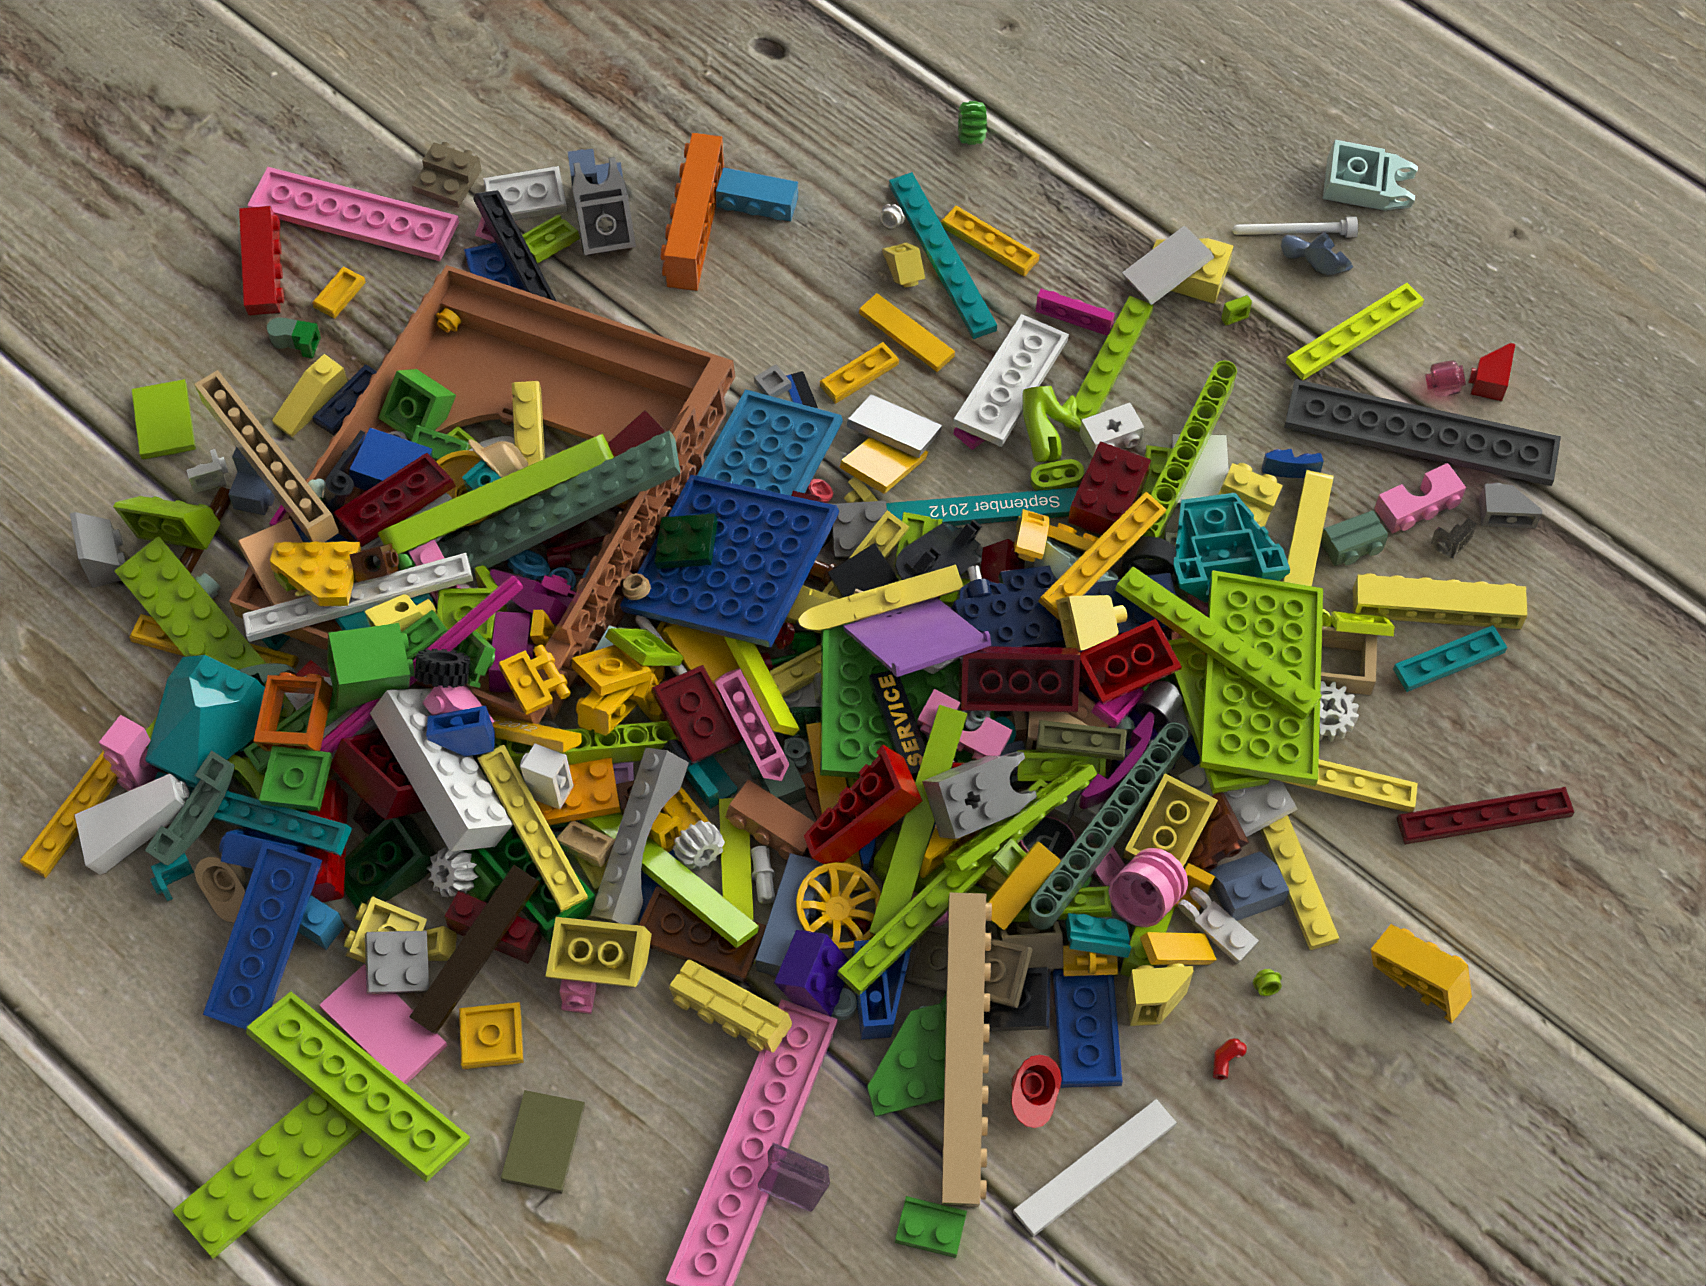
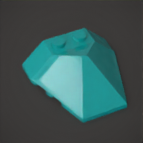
(1223, 537)
(201, 712)

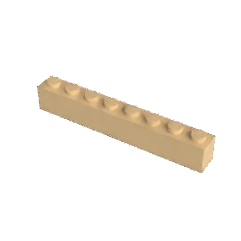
(266, 458)

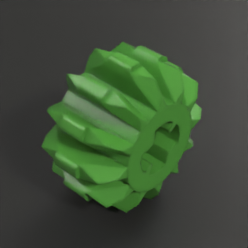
(972, 122)

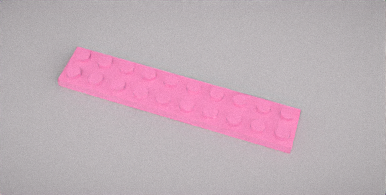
(765, 1115)

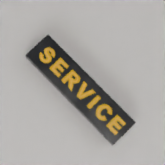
(898, 718)

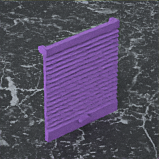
(917, 636)

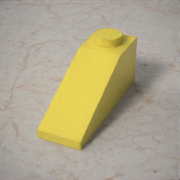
(310, 394)

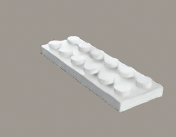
(1018, 364)

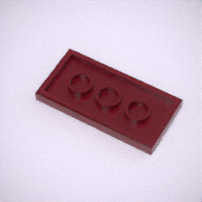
(394, 499)

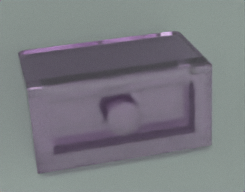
(794, 1178)

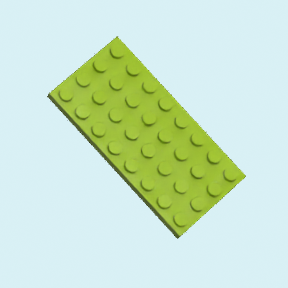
(1241, 724)

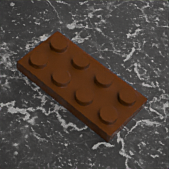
(687, 937)

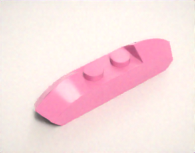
(752, 724)

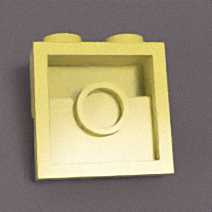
(1256, 491)
(379, 917)

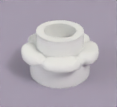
(892, 216)

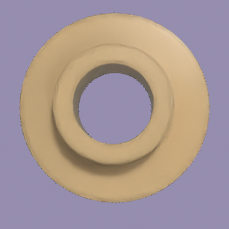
(636, 586)

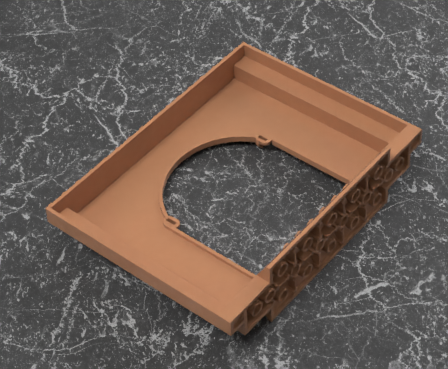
(591, 383)

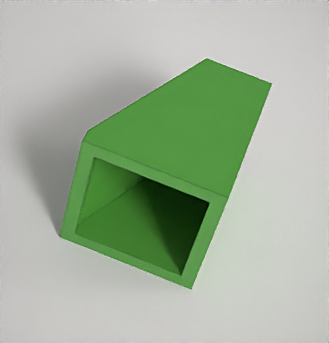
(367, 664)

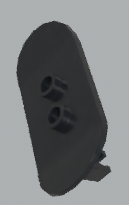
(940, 549)

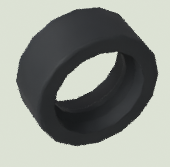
(1150, 548)

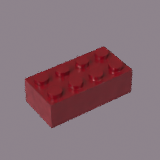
(1020, 679)

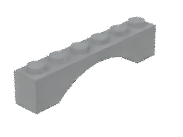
(620, 890)

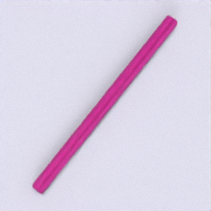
(448, 641)

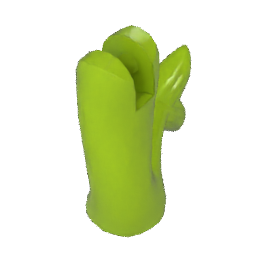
(1042, 434)

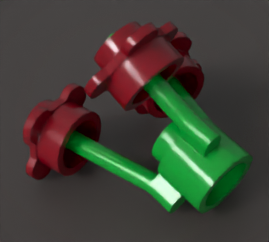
(797, 640)

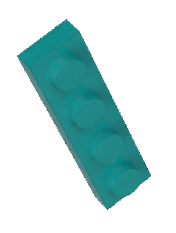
(1450, 658)

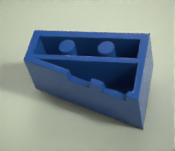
(880, 1001)

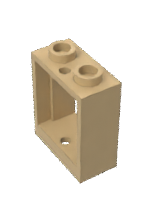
(1353, 641)

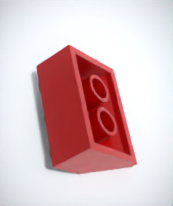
(1128, 662)

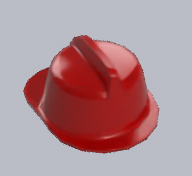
(1035, 1090)

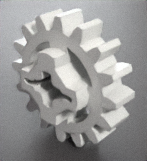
(1332, 715)

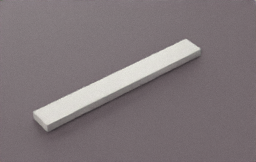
(364, 595)

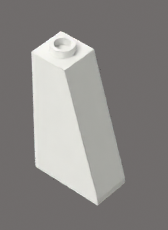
(128, 821)

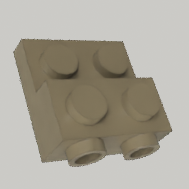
(447, 174)

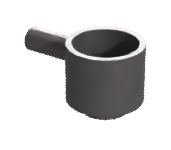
(1162, 700)

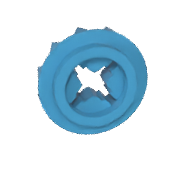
(529, 565)

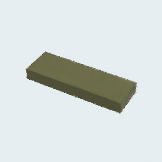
(1081, 740)

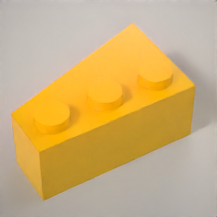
(1425, 968)

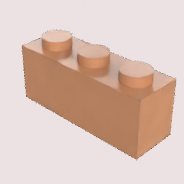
(769, 820)

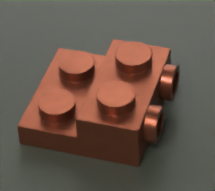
(1219, 838)

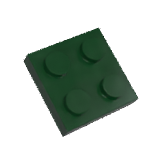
(686, 541)

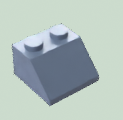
(1249, 885)

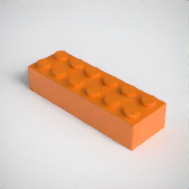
(692, 212)

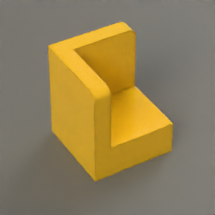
(1197, 878)

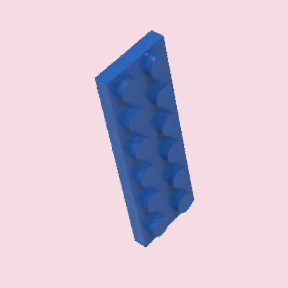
(262, 935)

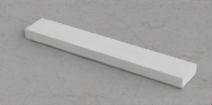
(1094, 1168)

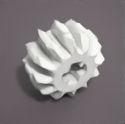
(698, 845)
(452, 872)

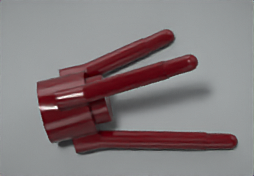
(561, 555)

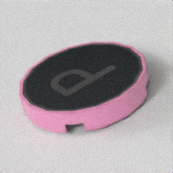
(1052, 834)

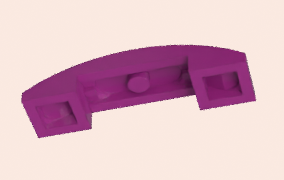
(1101, 788)

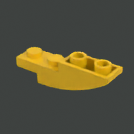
(1031, 535)

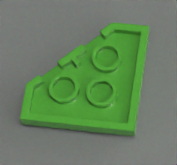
(913, 1064)

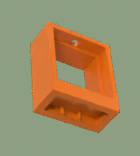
(271, 706)

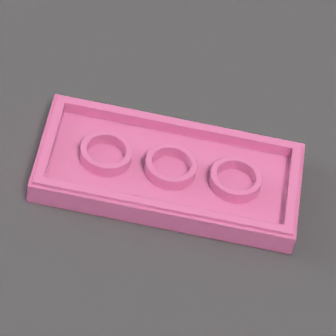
(382, 1027)

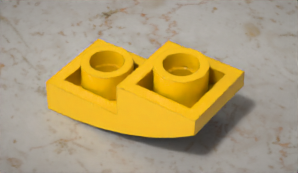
(647, 701)

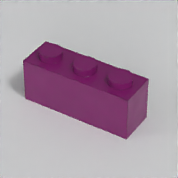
(509, 638)

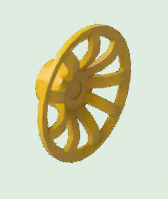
(837, 907)

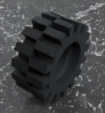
(442, 668)

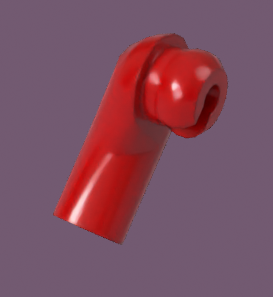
(1224, 1054)

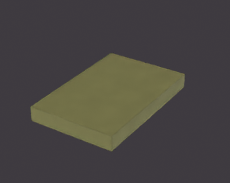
(543, 1141)

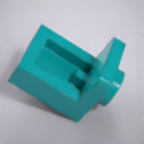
(168, 874)

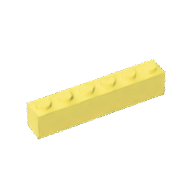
(1441, 601)

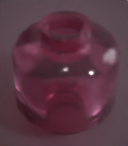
(1445, 378)

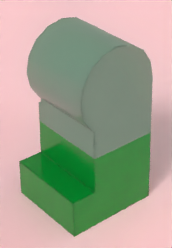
(294, 334)

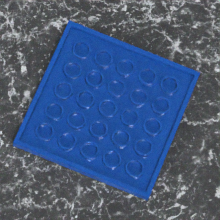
(757, 565)

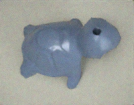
(1317, 253)

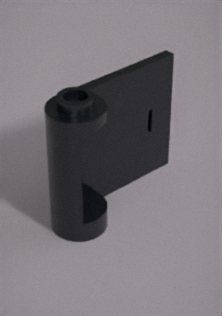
(338, 482)

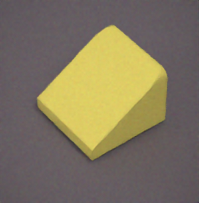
(440, 943)

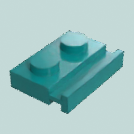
(1098, 935)

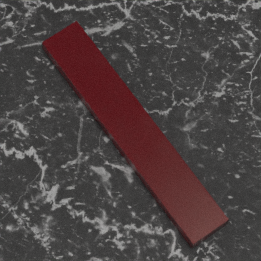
(1485, 815)

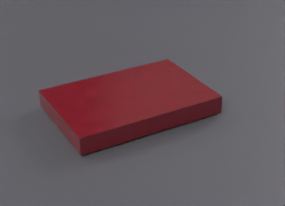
(697, 714)

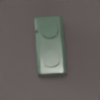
(1354, 538)

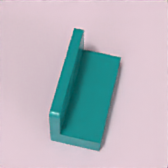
(710, 781)

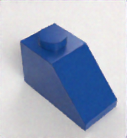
(463, 731)

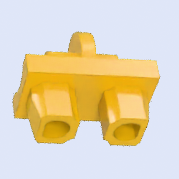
(1088, 963)

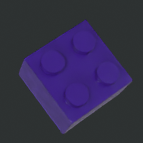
(811, 972)

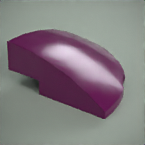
(535, 597)

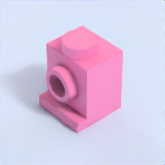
(577, 996)

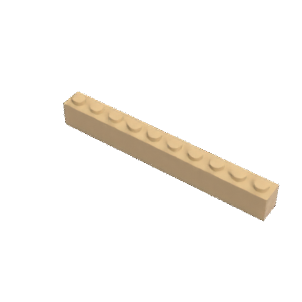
(964, 1050)

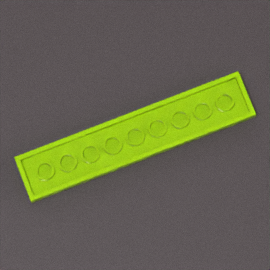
(187, 610)

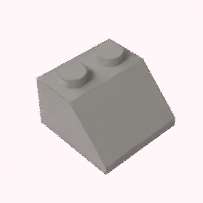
(97, 548)

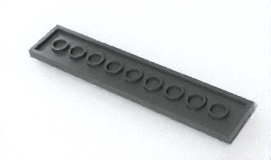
(1423, 432)

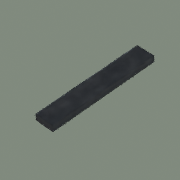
(512, 244)

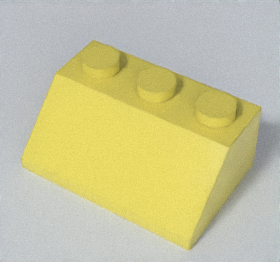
(1172, 820)
(598, 952)

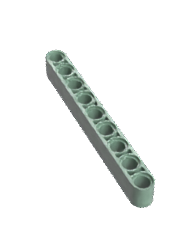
(1106, 836)

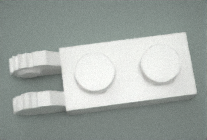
(1218, 926)

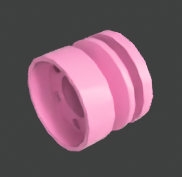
(1148, 887)

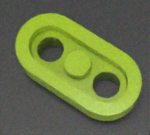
(1056, 474)

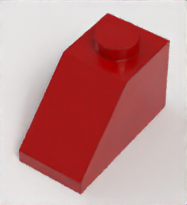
(1492, 373)

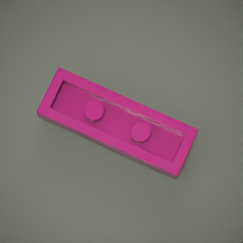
(1074, 312)

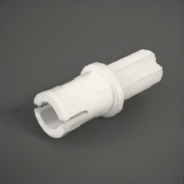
(763, 874)

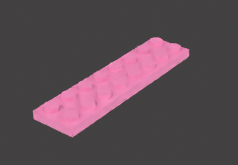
(355, 213)

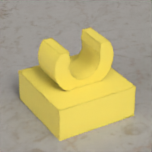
(860, 492)

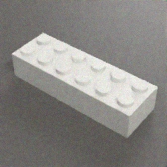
(445, 781)

